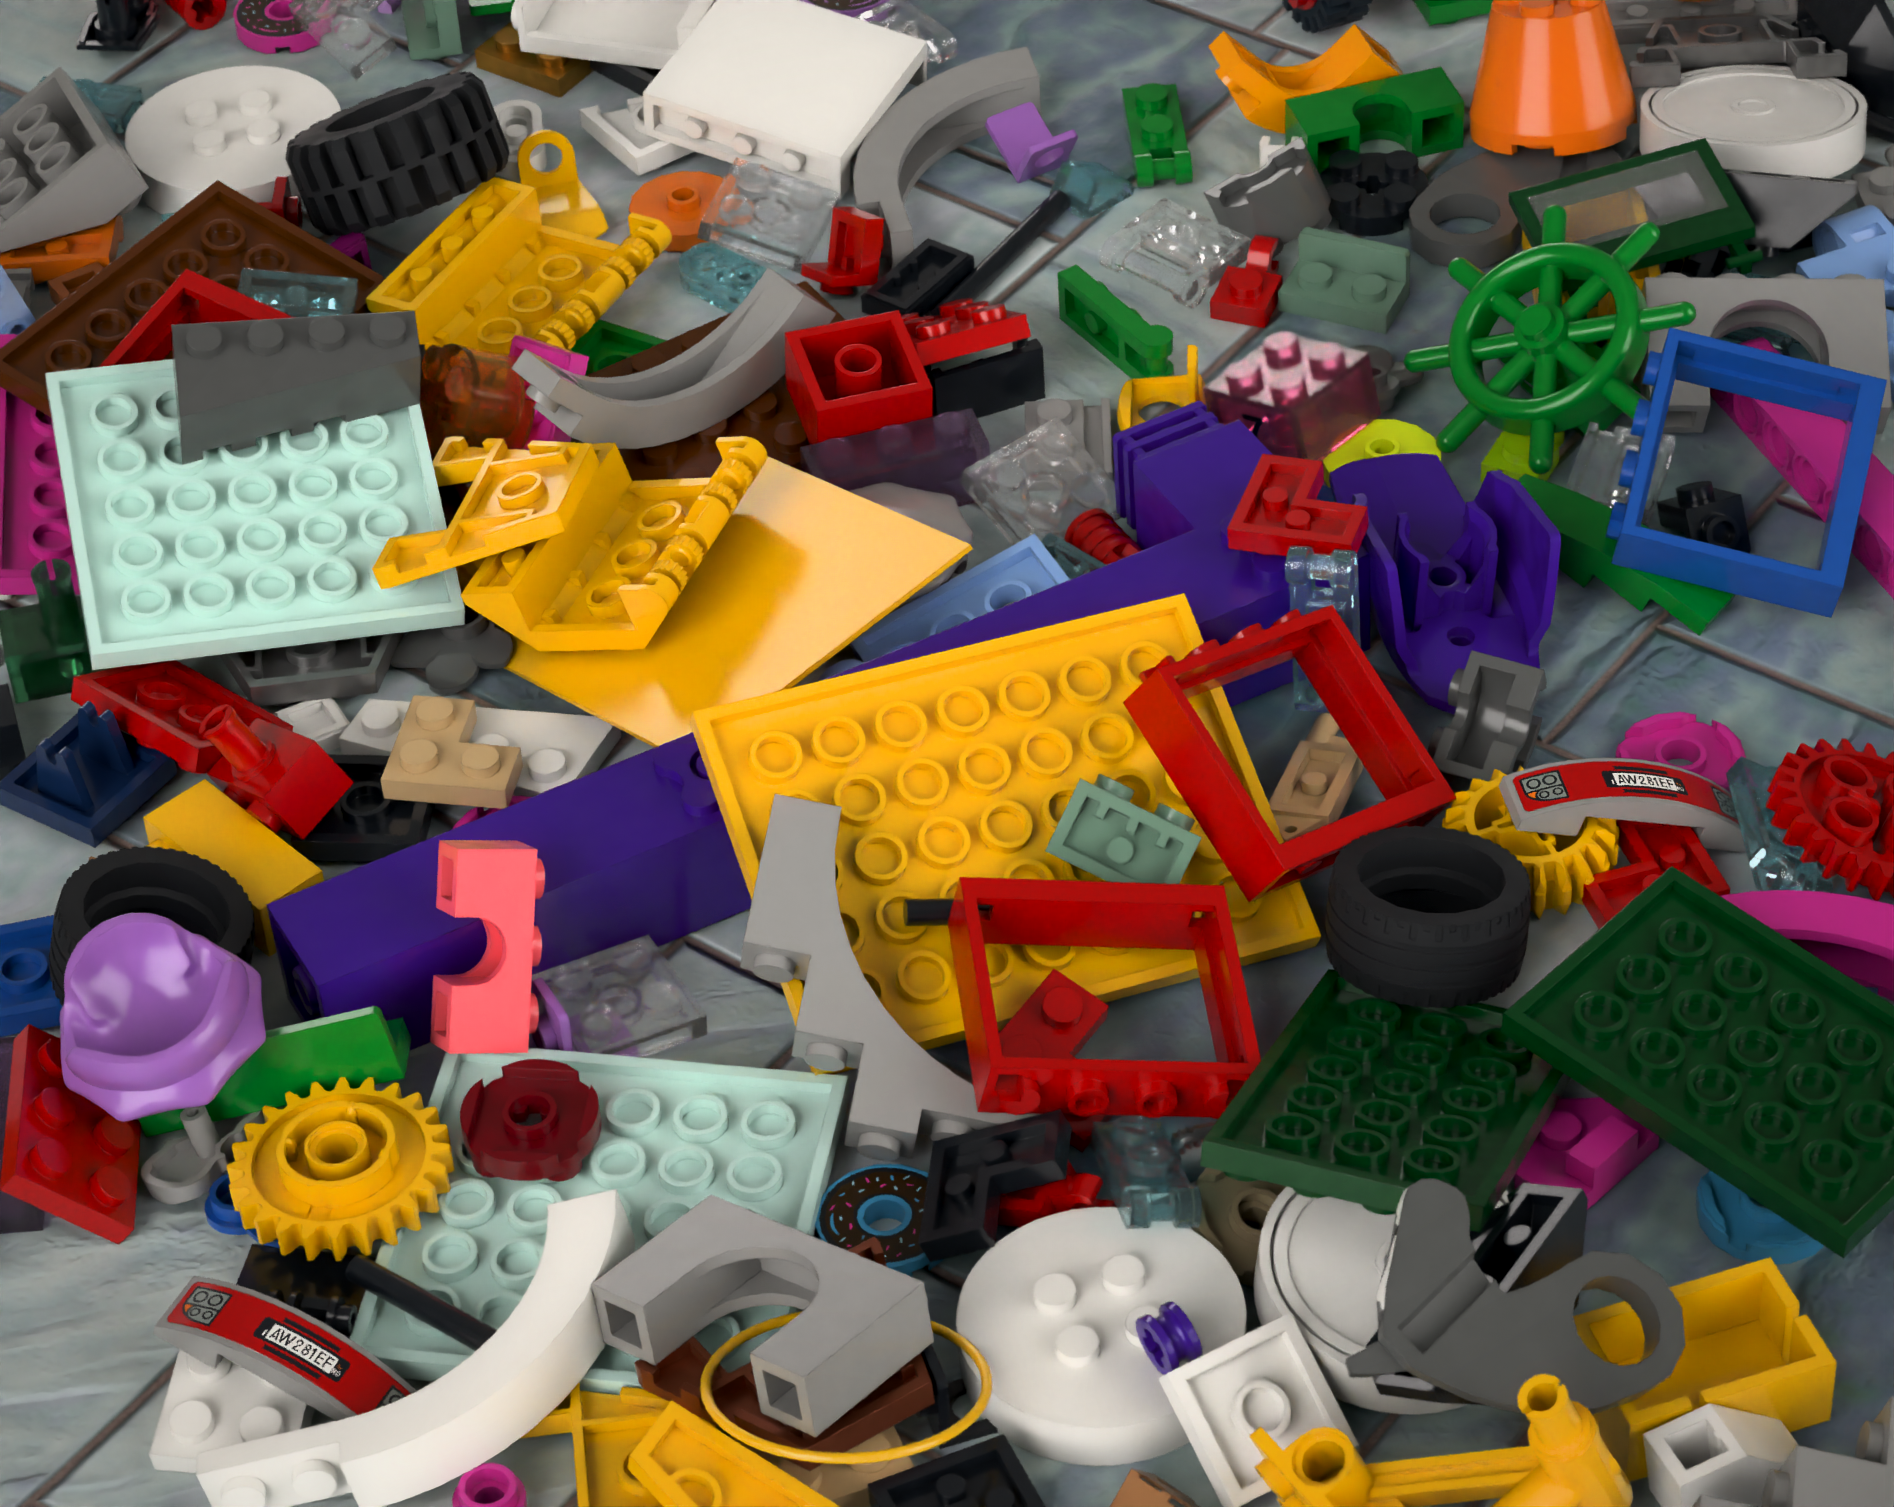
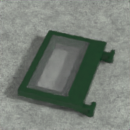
(1673, 187)

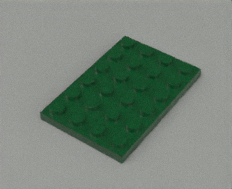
(1730, 1053)
(1386, 1095)

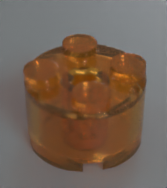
(473, 397)

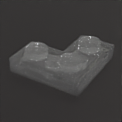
(346, 31)

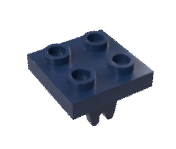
(86, 777)

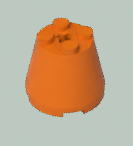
(1551, 79)

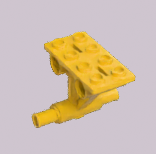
(1559, 1469)

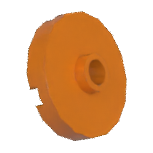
(679, 203)

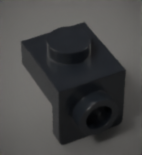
(1707, 515)

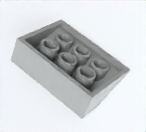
(60, 166)

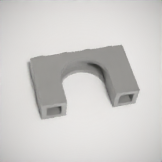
(1834, 319)
(723, 1258)

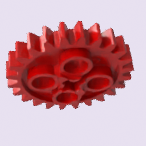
(1836, 809)

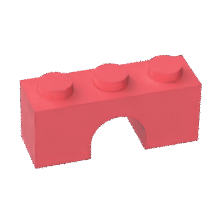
(493, 1002)

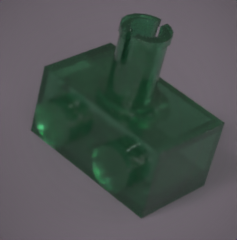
(46, 640)

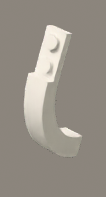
(465, 1413)

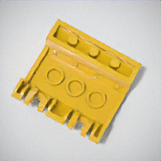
(505, 274)
(618, 560)

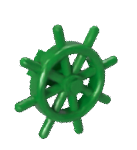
(1551, 342)

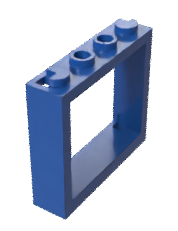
(1770, 379)

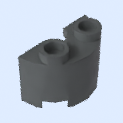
(1275, 198)
(1491, 718)

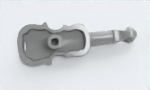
(194, 1162)

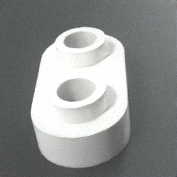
(518, 121)

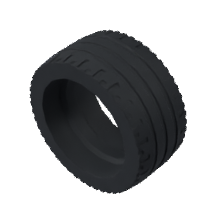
(153, 882)
(1427, 916)

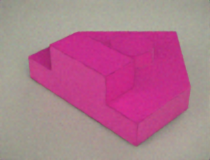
(1586, 1147)

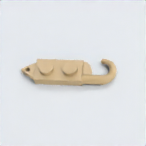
(1315, 781)

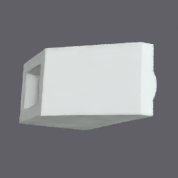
(1715, 1455)

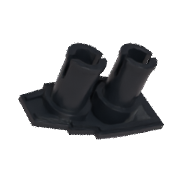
(119, 25)

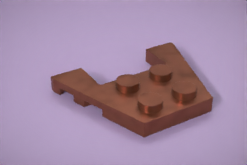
(736, 1394)

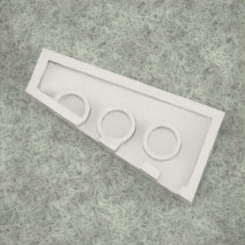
(551, 744)

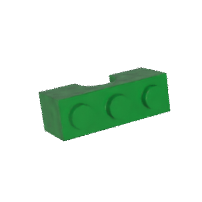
(1411, 109)

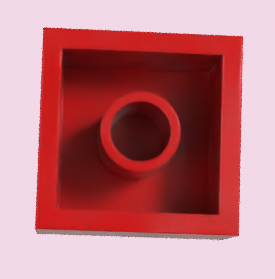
(856, 376)

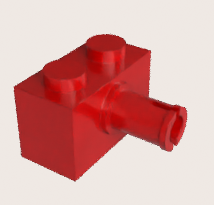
(273, 772)

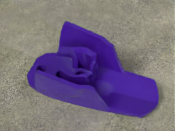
(1449, 569)

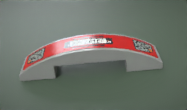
(1562, 793)
(280, 1346)

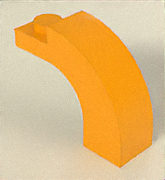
(1264, 87)

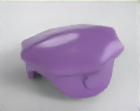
(155, 1017)

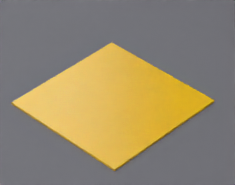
(766, 607)

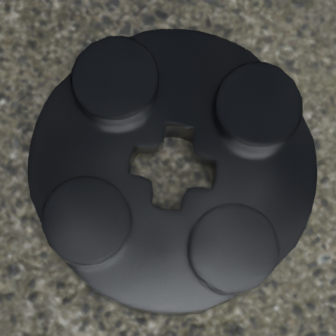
(1390, 176)

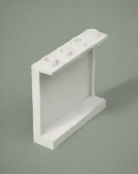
(607, 30)
(781, 87)

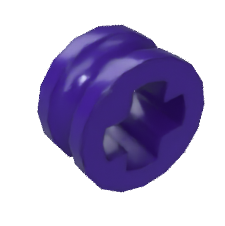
(1168, 1338)

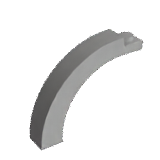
(930, 125)
(691, 389)

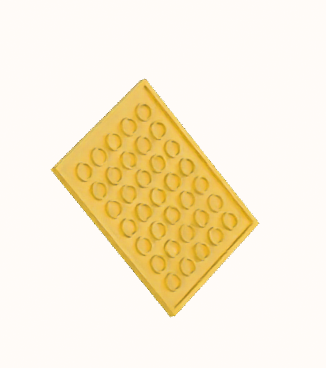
(965, 774)

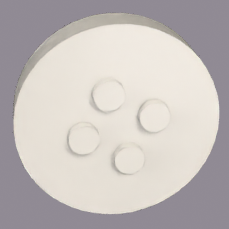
(1759, 119)
(224, 129)
(1326, 1269)
(1061, 1337)

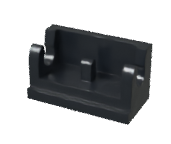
(991, 382)

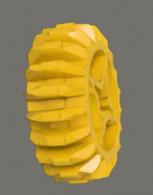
(1554, 862)

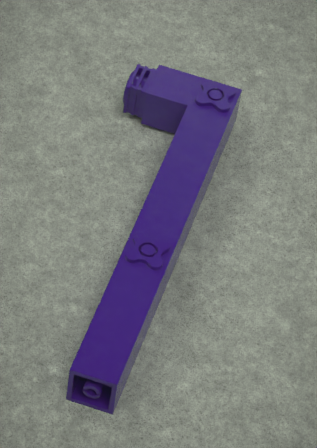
(645, 837)

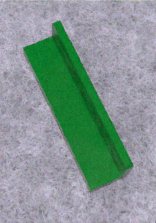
(296, 1055)

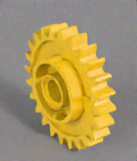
(340, 1168)

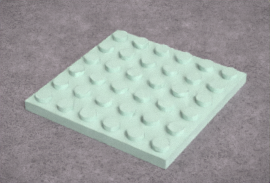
(246, 541)
(665, 1146)

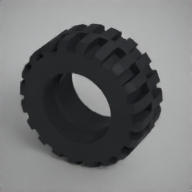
(397, 154)

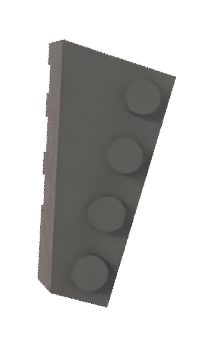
(289, 375)

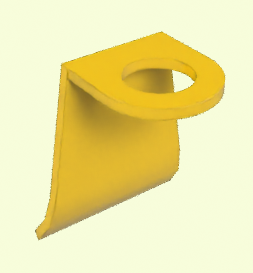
(560, 194)

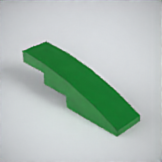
(1589, 554)

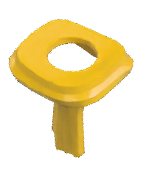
(1175, 389)

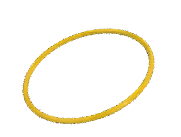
(842, 1457)

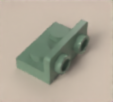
(431, 28)
(1347, 280)
(1120, 839)

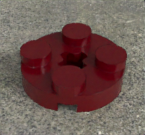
(536, 1151)

